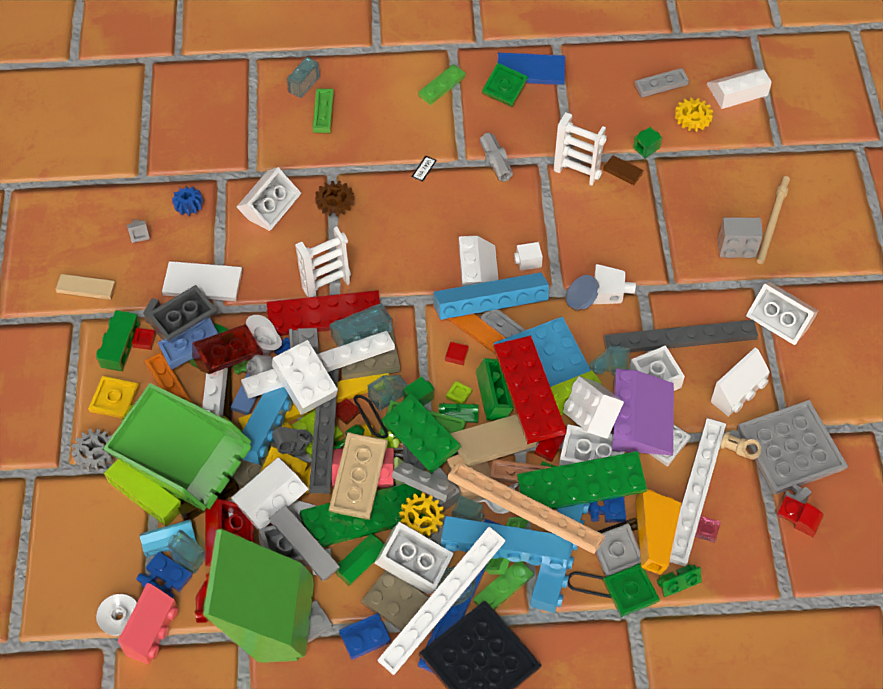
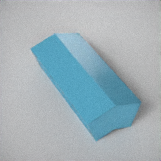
(157, 540)

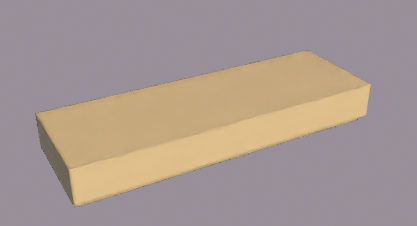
(85, 286)

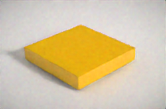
(113, 397)

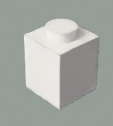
(528, 256)

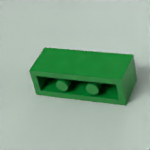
(117, 340)
(493, 390)

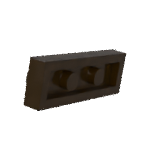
(189, 511)

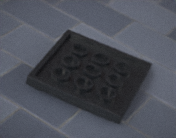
(480, 654)

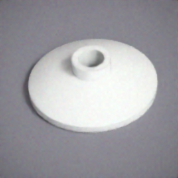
(112, 607)

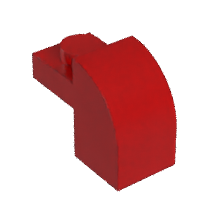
(803, 515)

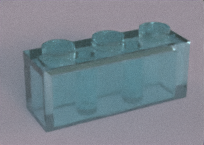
(361, 325)

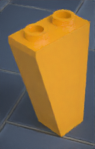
(656, 529)

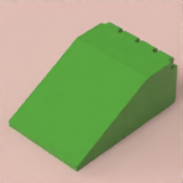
(179, 446)
(259, 599)

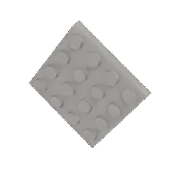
(793, 447)

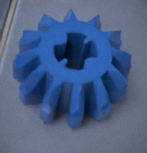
(187, 200)

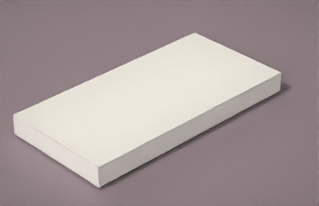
(214, 281)

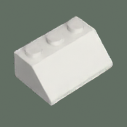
(740, 87)
(269, 199)
(477, 260)
(782, 313)
(741, 383)
(268, 493)

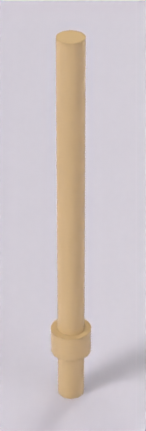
(781, 193)

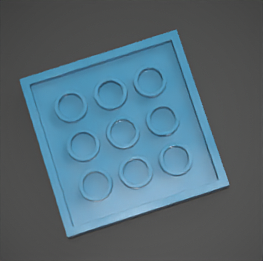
(556, 350)

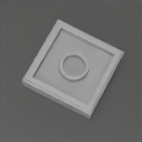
(618, 550)

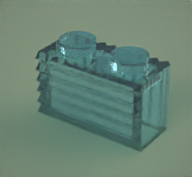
(303, 77)

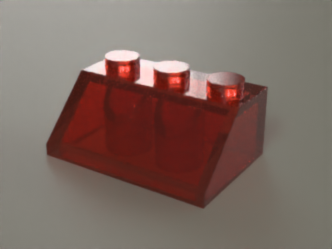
(225, 349)

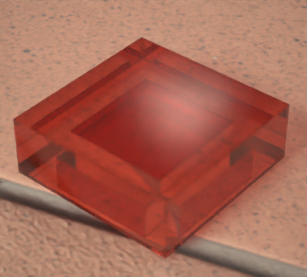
(346, 411)

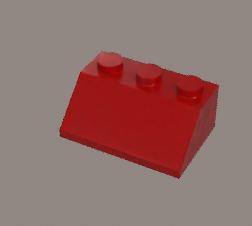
(218, 518)

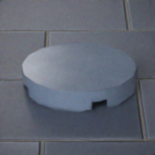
(582, 292)

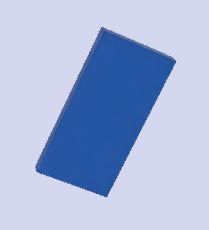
(538, 67)

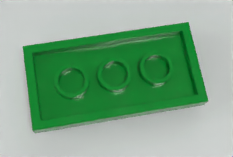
(421, 433)

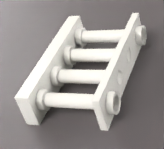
(563, 149)
(307, 265)

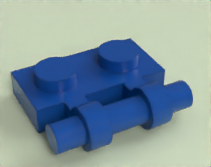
(612, 510)
(167, 571)

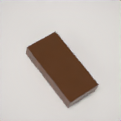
(623, 170)

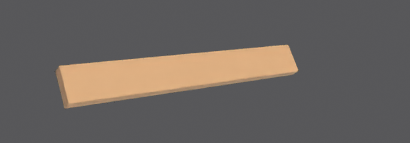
(526, 507)

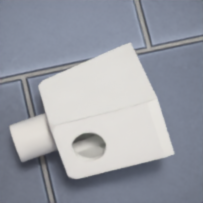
(611, 285)

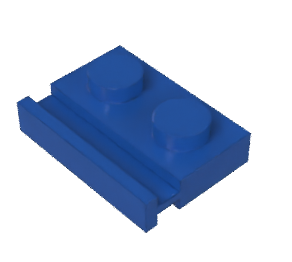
(364, 636)

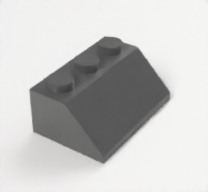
(180, 313)

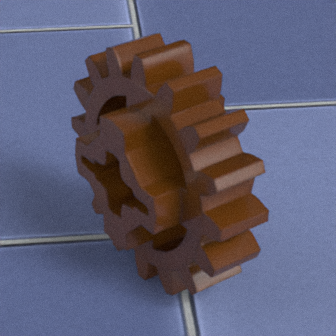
(332, 198)

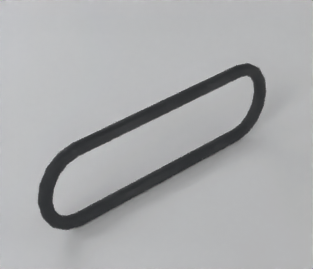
(376, 414)
(586, 591)

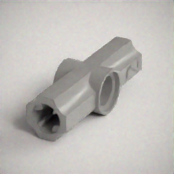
(496, 157)

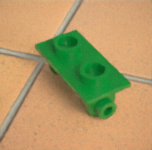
(462, 411)
(687, 577)

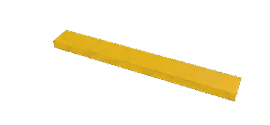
(346, 389)

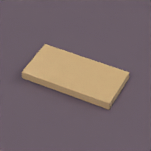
(491, 440)
(358, 476)

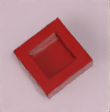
(143, 338)
(456, 353)

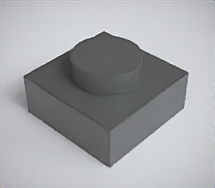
(153, 304)

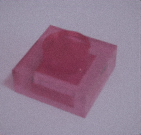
(707, 529)

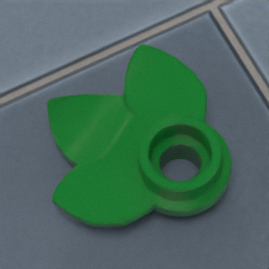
(356, 429)

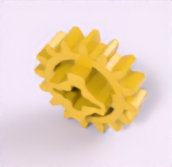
(693, 114)
(416, 511)

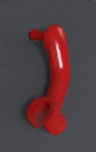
(200, 618)

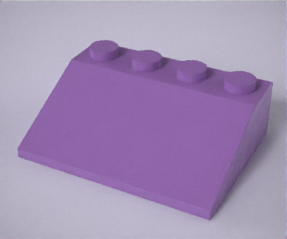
(646, 414)

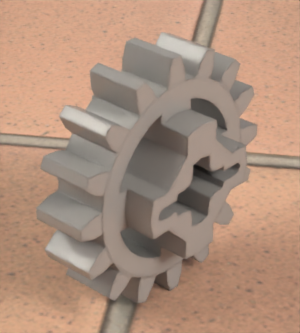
(92, 448)

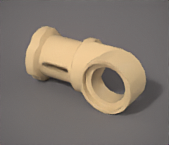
(740, 445)

